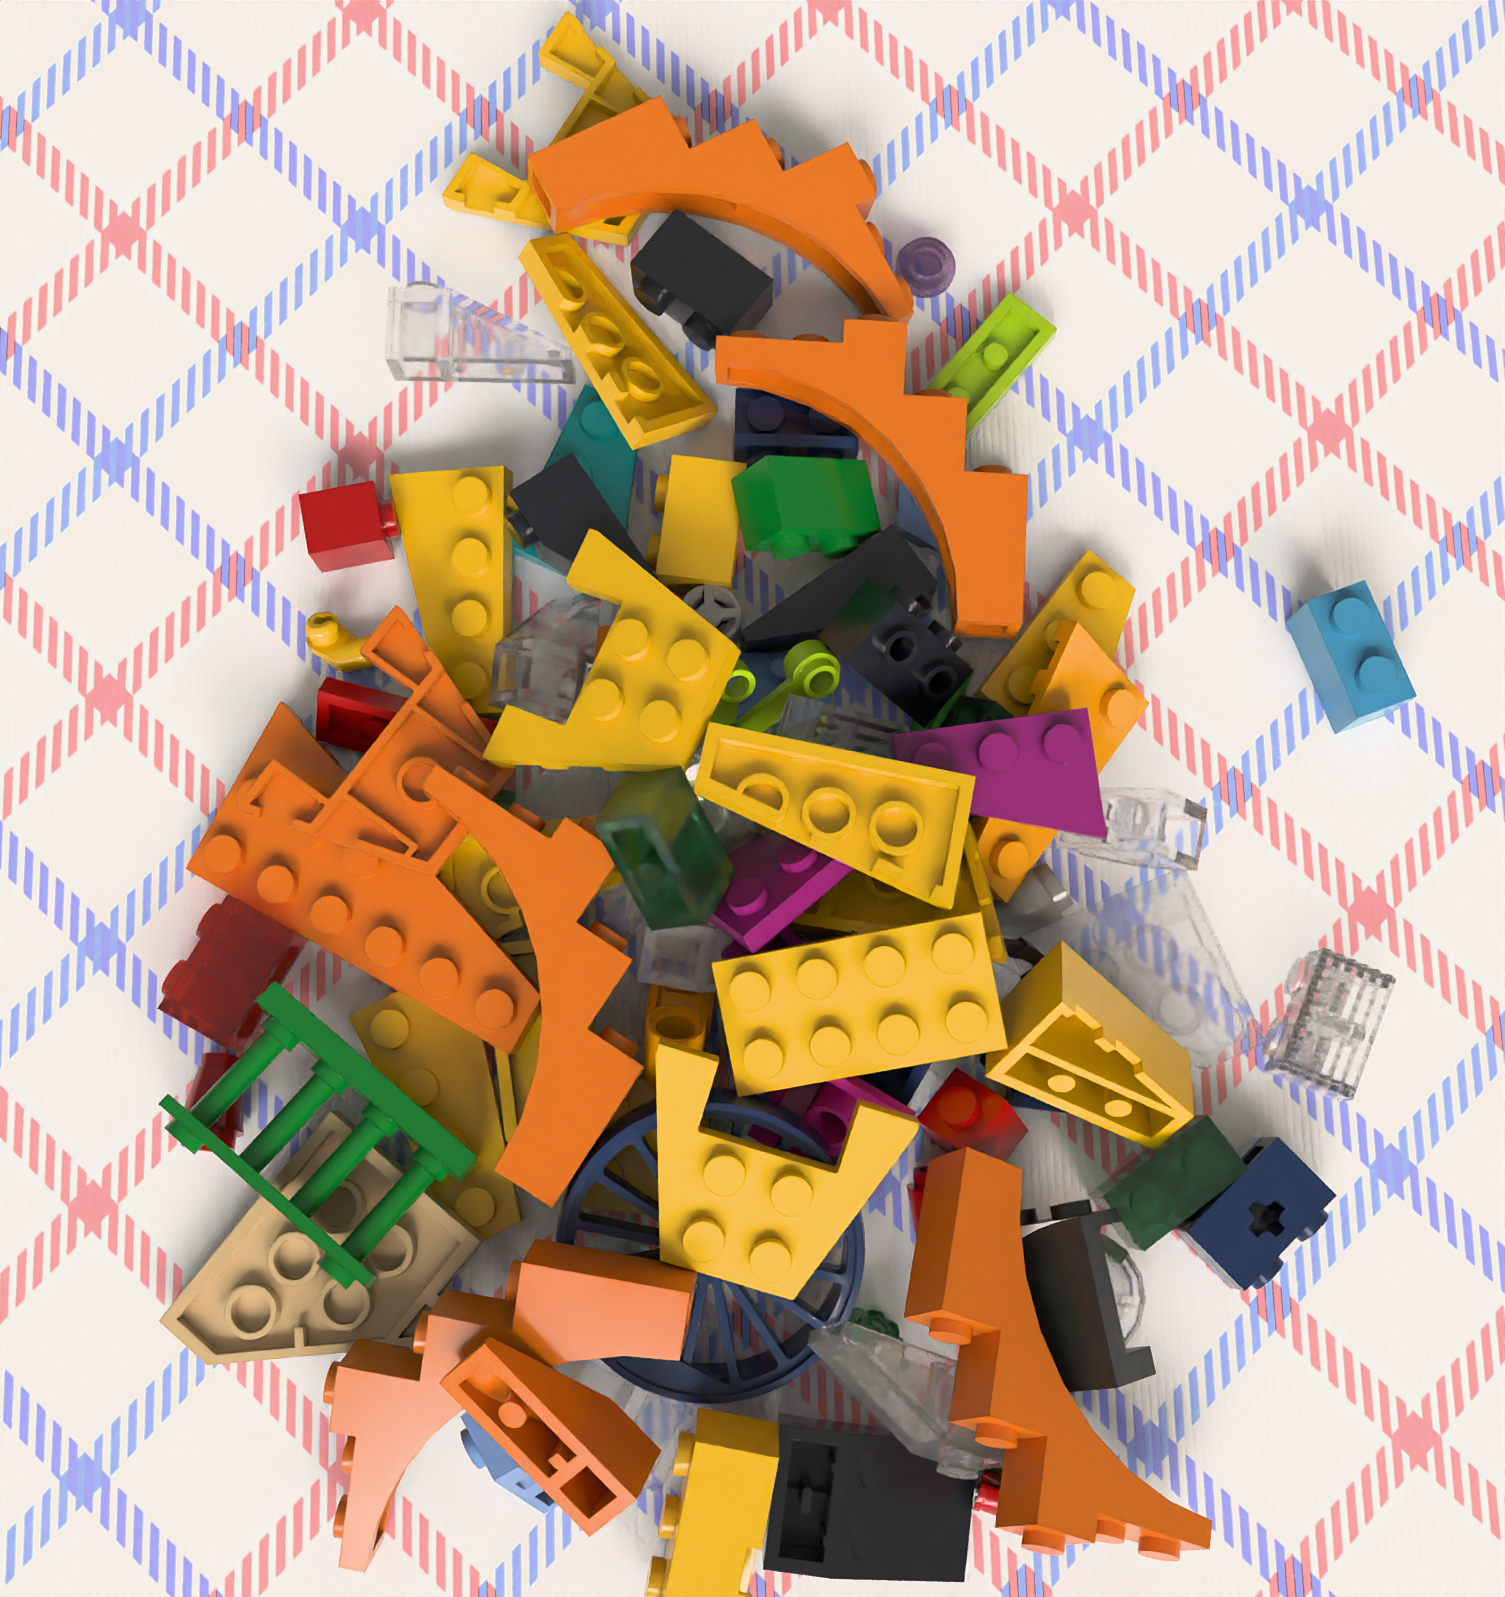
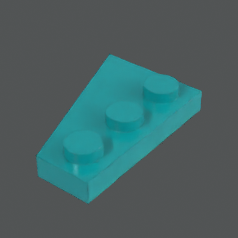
(603, 455)

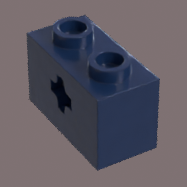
(1294, 1210)

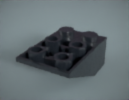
(863, 1507)

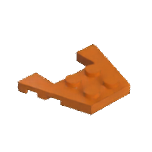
(382, 799)

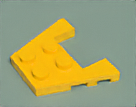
(496, 194)
(646, 688)
(749, 1206)

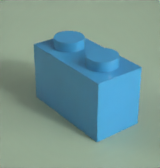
(1350, 657)

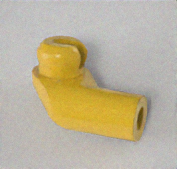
(335, 643)

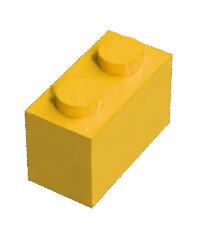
(698, 524)

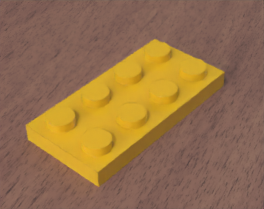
(860, 1004)

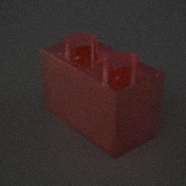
(228, 971)

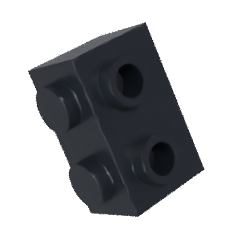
(699, 282)
(896, 652)

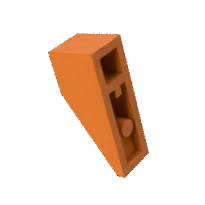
(556, 1430)

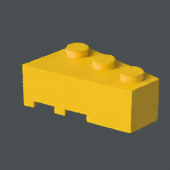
(1092, 1052)
(719, 1508)

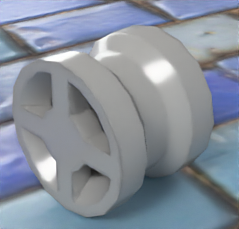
(717, 605)

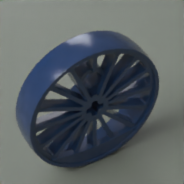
(735, 1378)

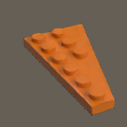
(361, 907)

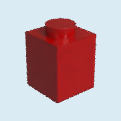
(348, 526)
(972, 1117)

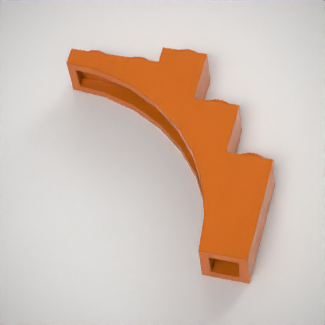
(649, 166)
(922, 437)
(577, 1073)
(974, 1293)
(556, 1309)

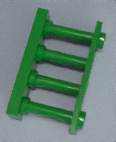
(385, 1114)

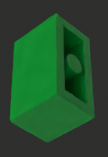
(805, 506)

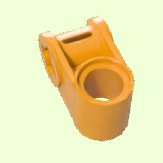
(675, 1017)

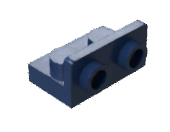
(786, 428)

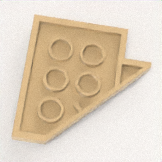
(273, 1301)

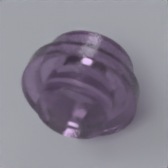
(926, 266)

